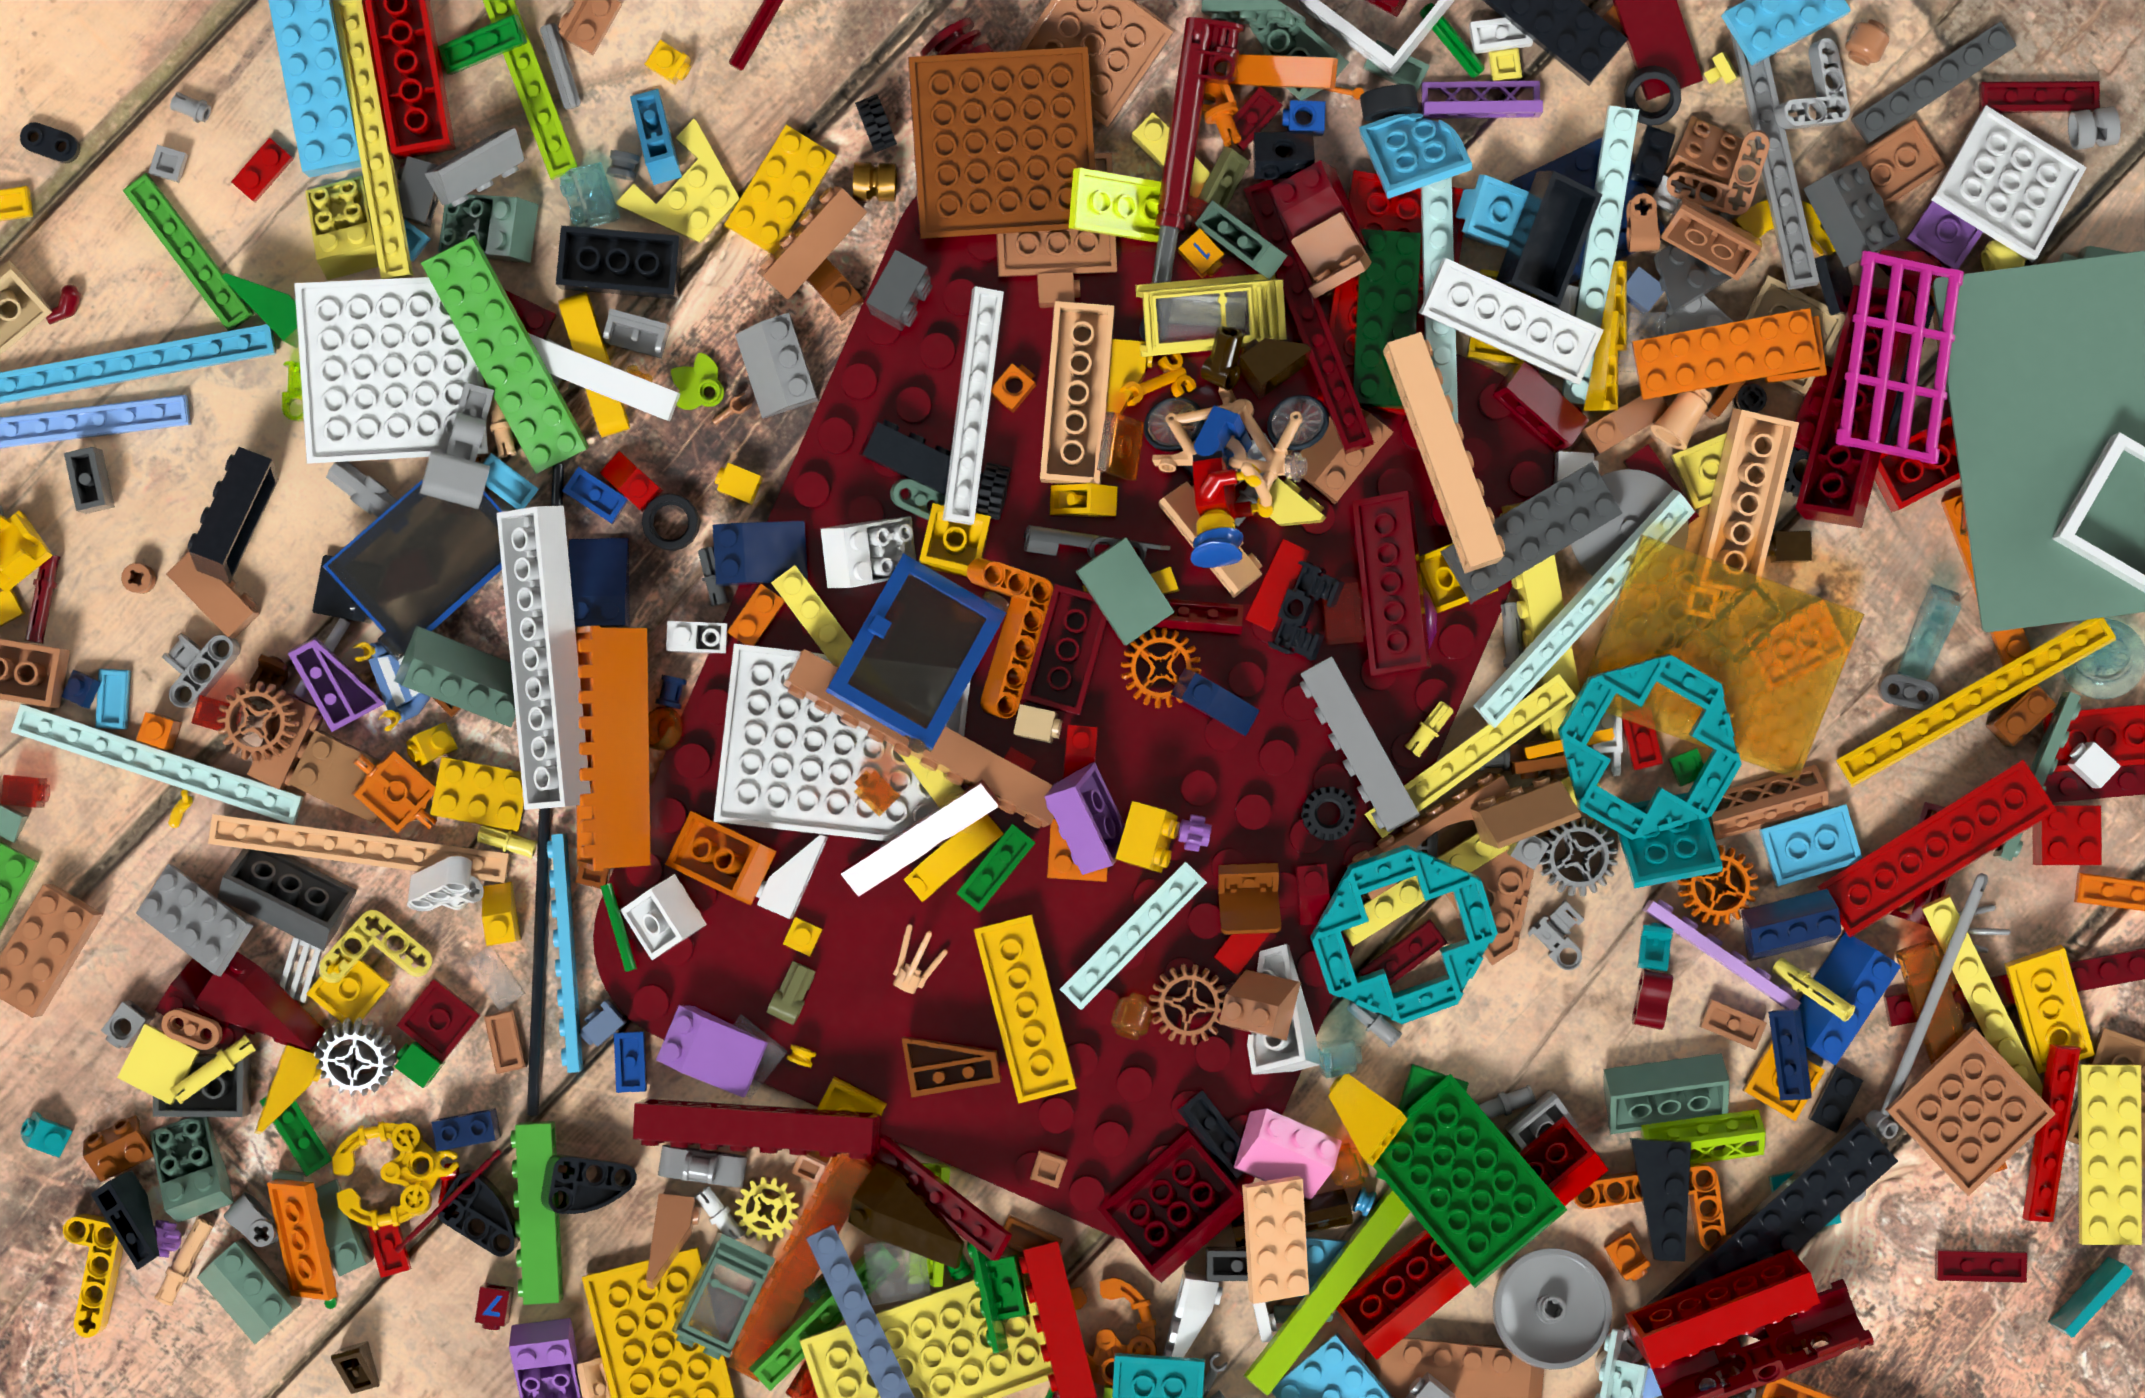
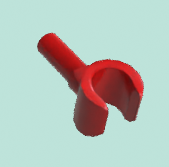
(446, 1181)

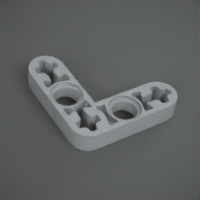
(1826, 97)

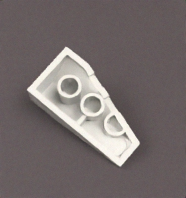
(1301, 1048)
(1191, 1311)

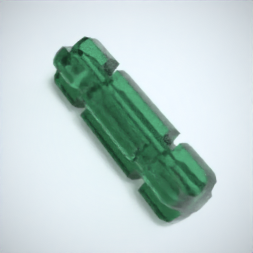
(816, 1289)

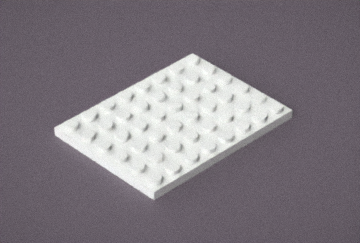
(799, 766)

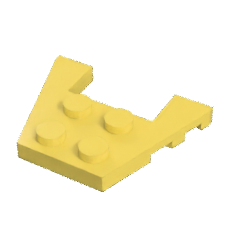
(696, 200)

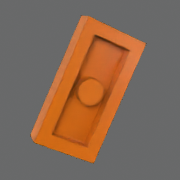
(756, 616)

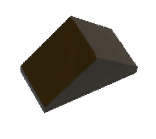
(356, 1367)

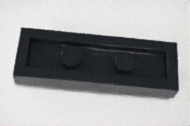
(1213, 1131)

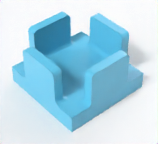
(1491, 211)

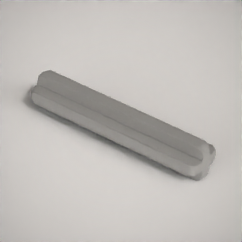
(560, 66)

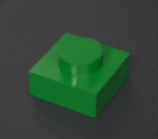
(1686, 766)

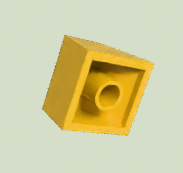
(953, 545)
(1441, 581)

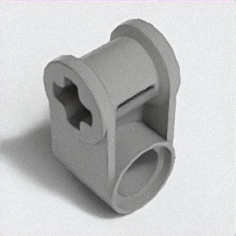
(249, 1218)

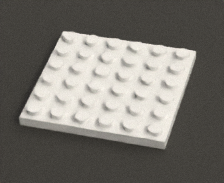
(379, 369)

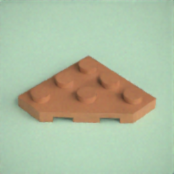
(1507, 891)

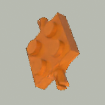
(395, 791)

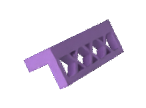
(1481, 109)

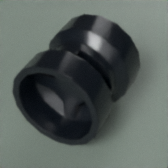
(1747, 402)

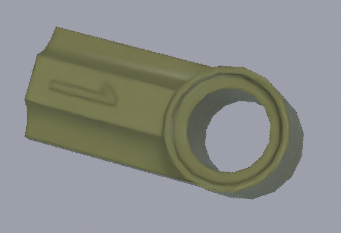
(789, 998)

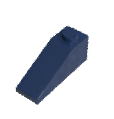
(1215, 701)

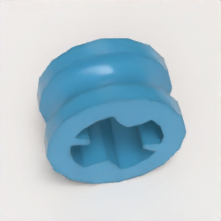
(1364, 1201)

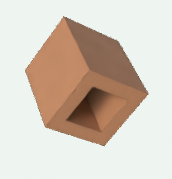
(1057, 287)

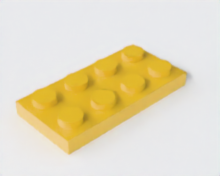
(780, 190)
(2048, 1004)

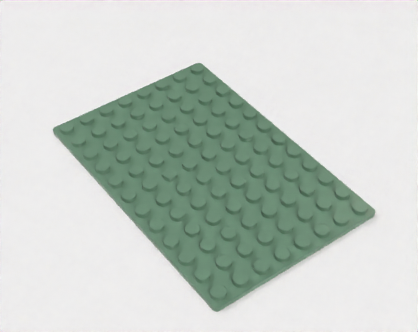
(2035, 390)

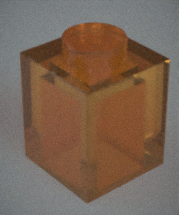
(876, 792)

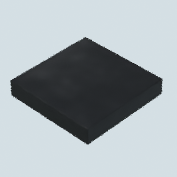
(1834, 283)

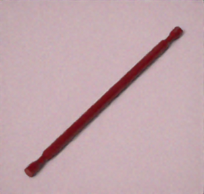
(448, 1200)

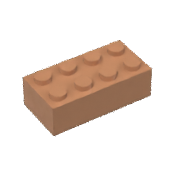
(32, 673)
(44, 949)

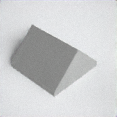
(1537, 1119)

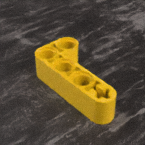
(93, 1275)

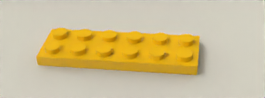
(1025, 1009)

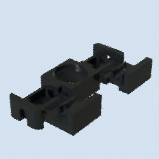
(1290, 631)

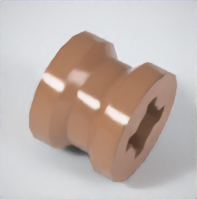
(144, 580)

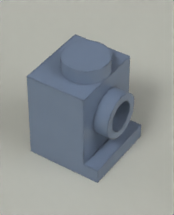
(602, 1024)

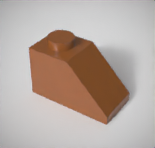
(835, 289)

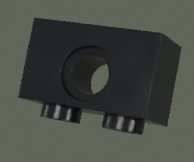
(1282, 153)

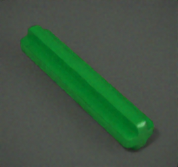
(1455, 44)

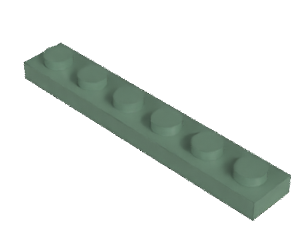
(2044, 760)

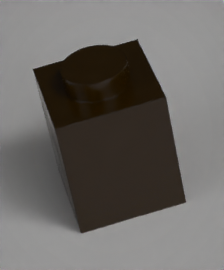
(1790, 547)

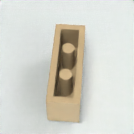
(1037, 724)

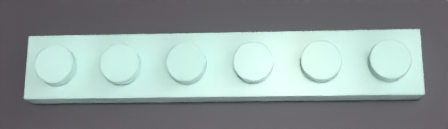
(1133, 935)

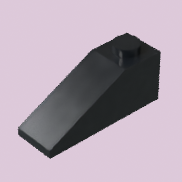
(129, 1216)

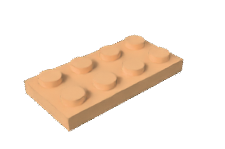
(1275, 1239)

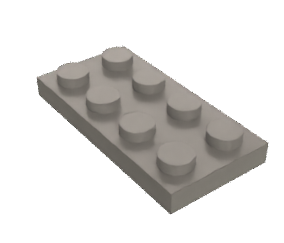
(194, 920)

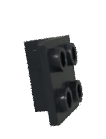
(333, 600)

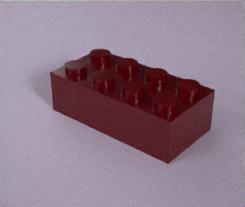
(1066, 651)

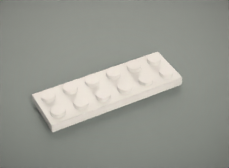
(1511, 321)

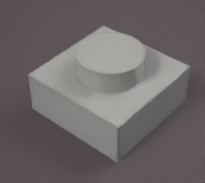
(168, 163)
(1529, 851)

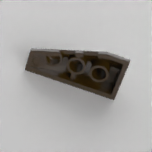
(894, 1214)

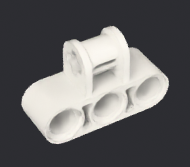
(444, 884)

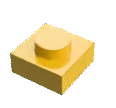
(802, 936)

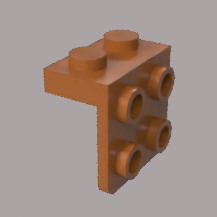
(1249, 898)

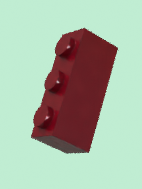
(1541, 406)

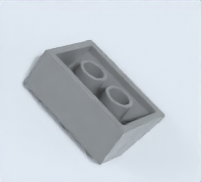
(476, 167)
(776, 366)

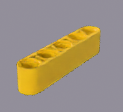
(588, 341)

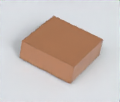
(1048, 1168)

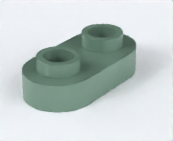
(917, 497)

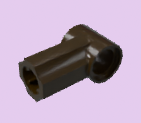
(1221, 365)

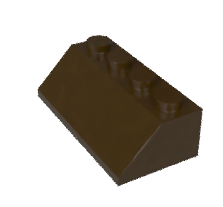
(1271, 363)

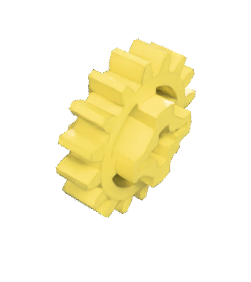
(774, 1220)

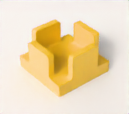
(20, 550)

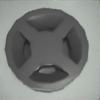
(622, 165)

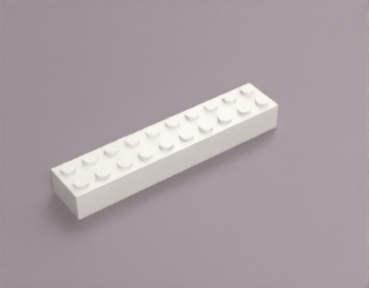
(543, 655)

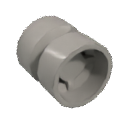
(2096, 127)

